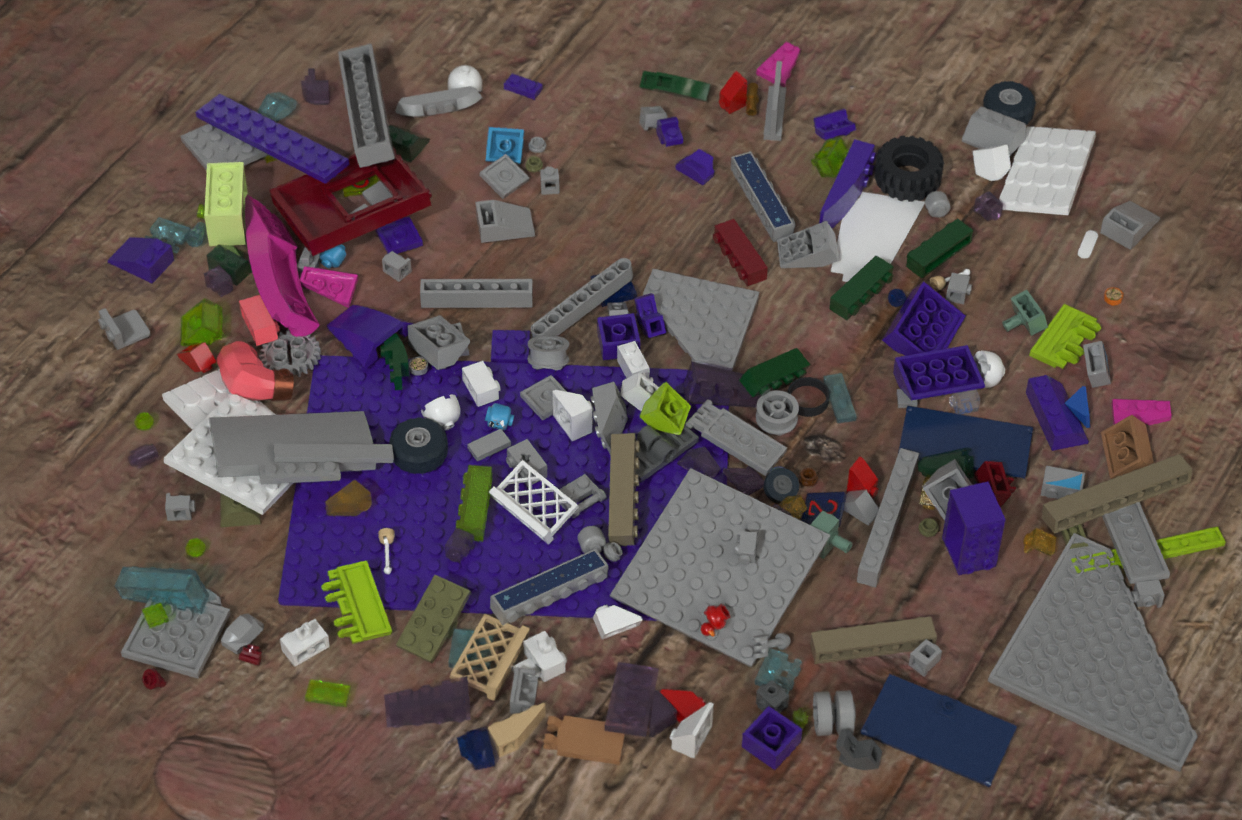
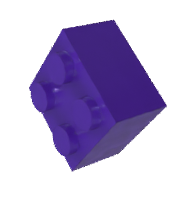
(616, 331)
(771, 738)

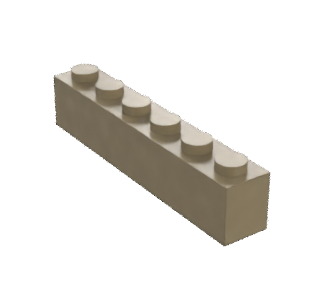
(623, 489)
(871, 639)

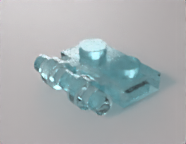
(170, 231)
(773, 667)

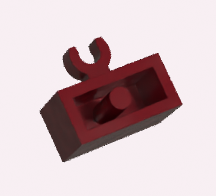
(1000, 484)

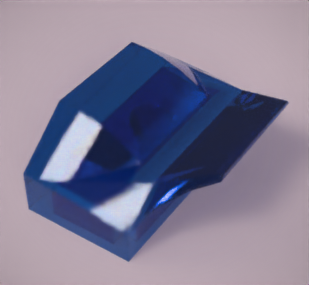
(477, 748)

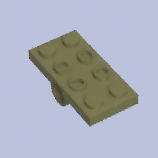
(433, 619)

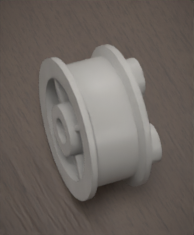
(548, 352)
(777, 412)

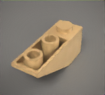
(513, 731)

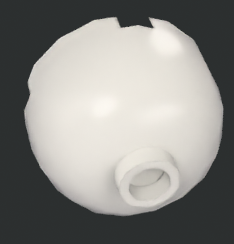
(463, 77)
(990, 367)
(443, 411)

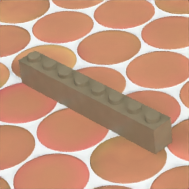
(1116, 493)

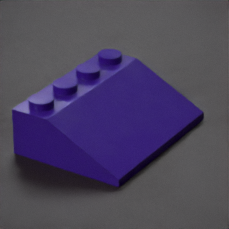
(923, 323)
(937, 373)

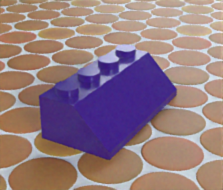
(1055, 418)

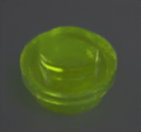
(144, 421)
(195, 548)
(800, 718)

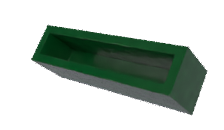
(939, 248)
(861, 288)
(775, 372)

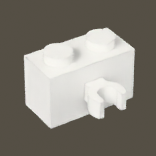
(638, 389)
(304, 642)
(545, 655)

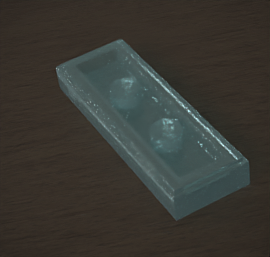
(840, 398)

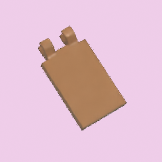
(584, 740)

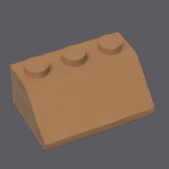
(1126, 446)

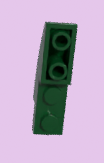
(675, 85)
(397, 358)

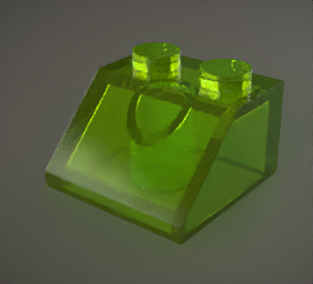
(201, 324)

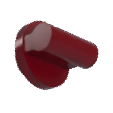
(251, 654)
(153, 679)

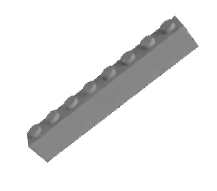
(887, 518)

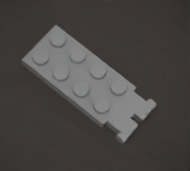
(737, 437)

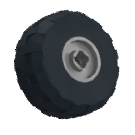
(1011, 100)
(419, 445)

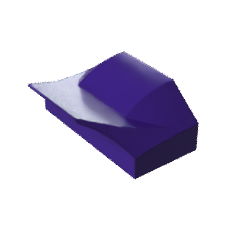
(697, 166)

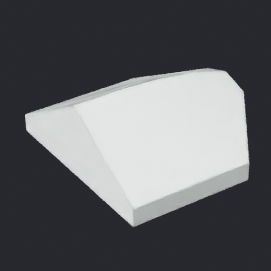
(992, 162)

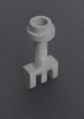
(781, 641)

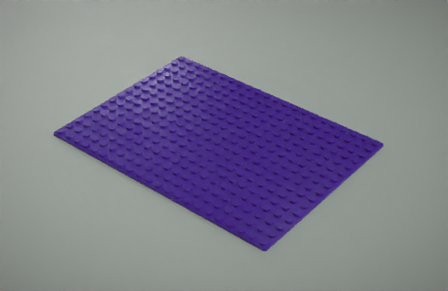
(426, 505)

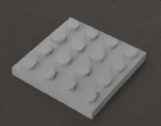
(216, 146)
(179, 644)

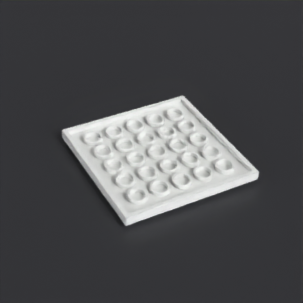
(196, 459)

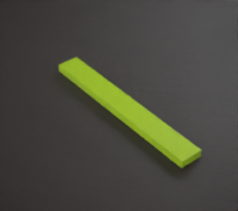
(1172, 546)

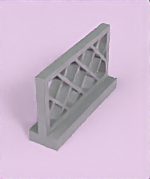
(775, 108)

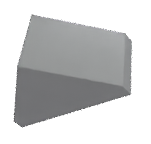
(861, 506)

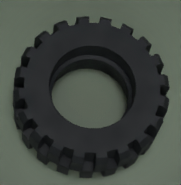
(908, 152)

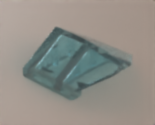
(277, 106)

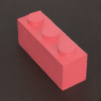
(258, 320)

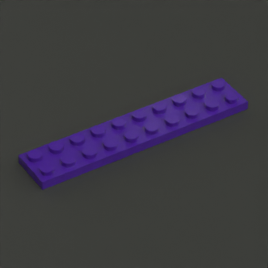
(272, 138)

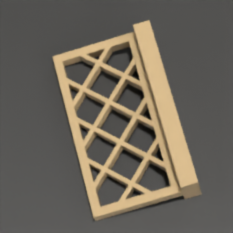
(507, 658)

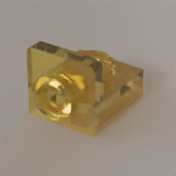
(1039, 541)

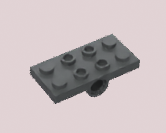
(660, 448)

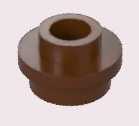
(808, 473)

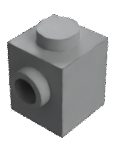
(958, 288)

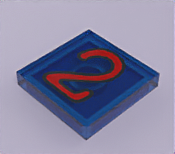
(830, 502)

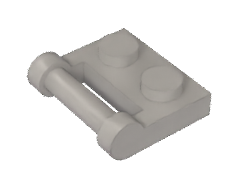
(579, 490)

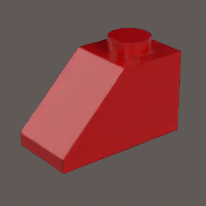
(734, 93)
(197, 357)
(862, 478)
(684, 702)

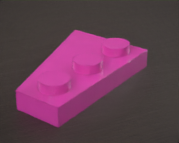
(788, 55)
(330, 284)
(1147, 411)

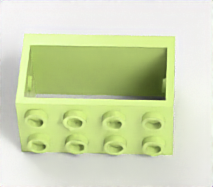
(225, 203)

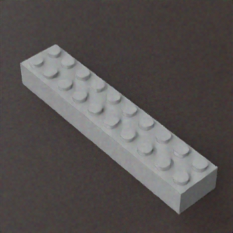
(365, 106)

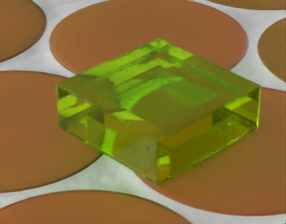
(155, 615)

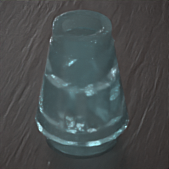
(196, 235)

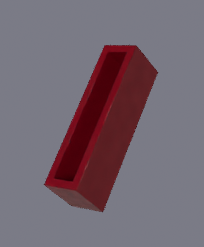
(740, 252)

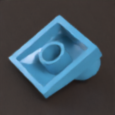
(504, 141)

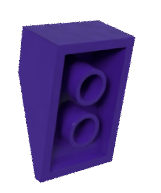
(143, 257)

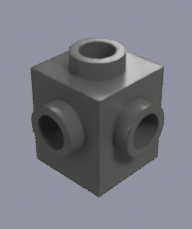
(773, 696)

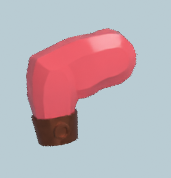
(247, 377)

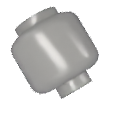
(937, 204)
(591, 538)

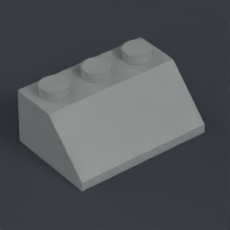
(993, 129)
(437, 341)
(942, 481)

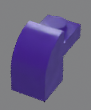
(668, 131)
(647, 316)

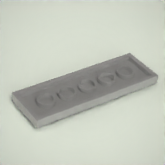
(1136, 544)

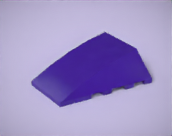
(364, 330)

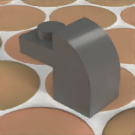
(858, 754)

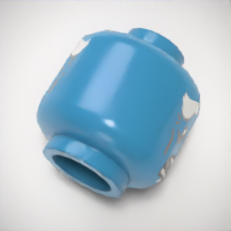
(499, 416)

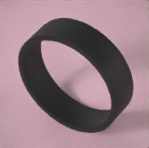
(809, 381)

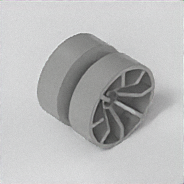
(840, 713)

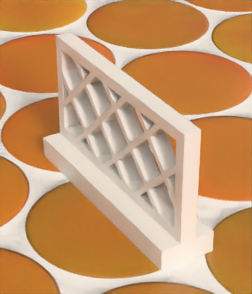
(519, 510)

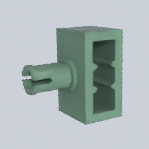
(1027, 314)
(829, 524)

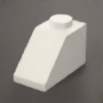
(614, 620)

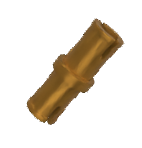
(752, 99)

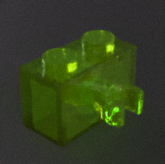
(830, 157)

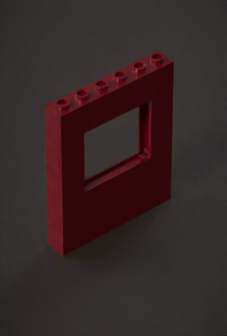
(322, 220)

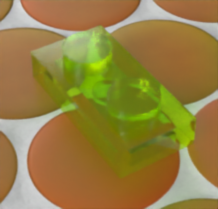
(328, 693)

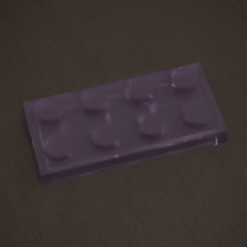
(631, 699)

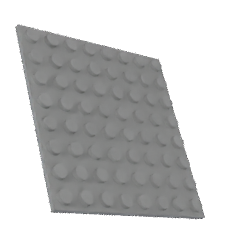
(693, 565)

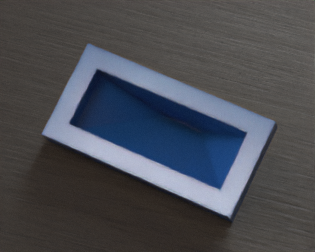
(1079, 406)

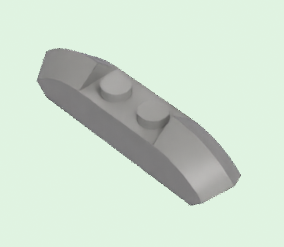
(438, 102)

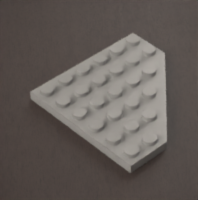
(703, 315)

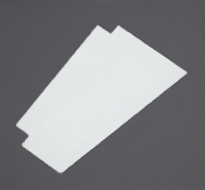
(873, 228)

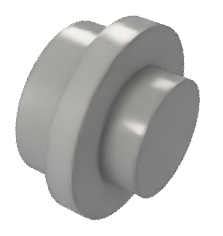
(537, 145)
(612, 551)

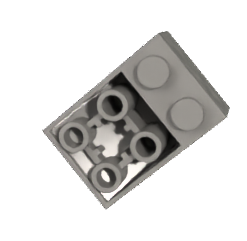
(503, 221)
(1128, 224)
(808, 247)
(609, 412)

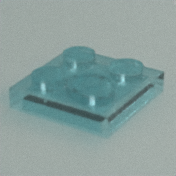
(459, 642)

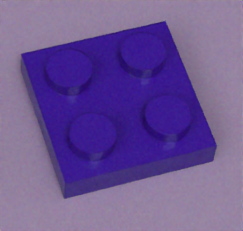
(399, 236)
(510, 346)

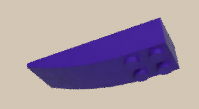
(849, 182)

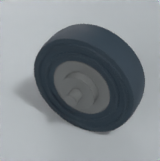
(780, 484)

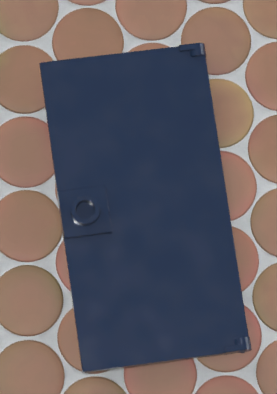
(990, 440)
(939, 730)

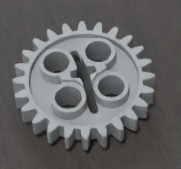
(304, 353)

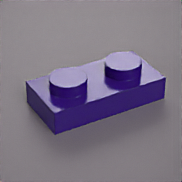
(523, 86)

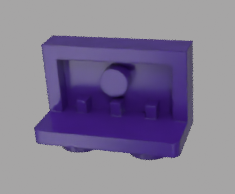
(833, 124)

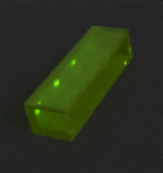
(475, 501)

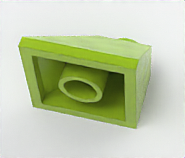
(666, 410)

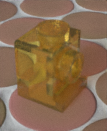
(794, 505)

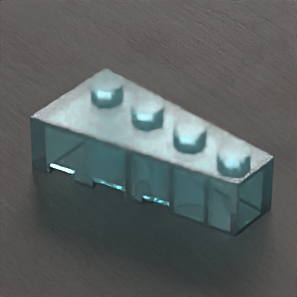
(166, 586)

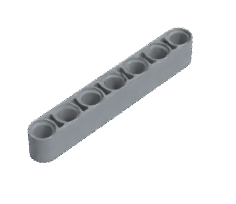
(584, 299)

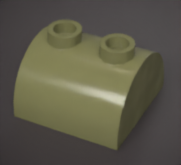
(236, 514)

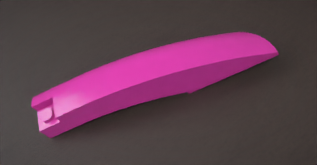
(275, 269)

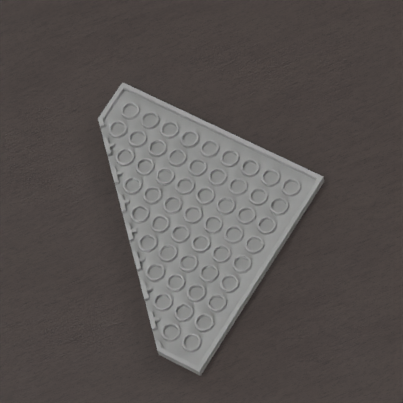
(1093, 660)

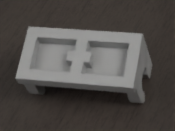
(523, 690)

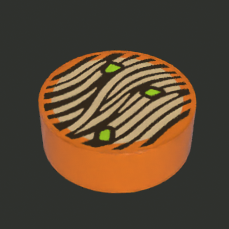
(1113, 296)

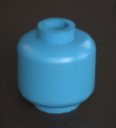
(333, 257)

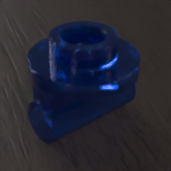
(896, 297)

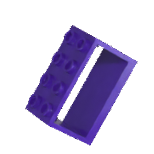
(973, 528)

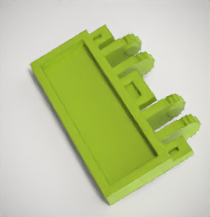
(1063, 337)
(360, 599)

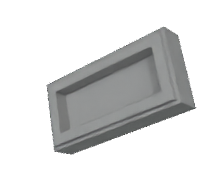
(489, 444)

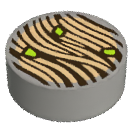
(418, 366)

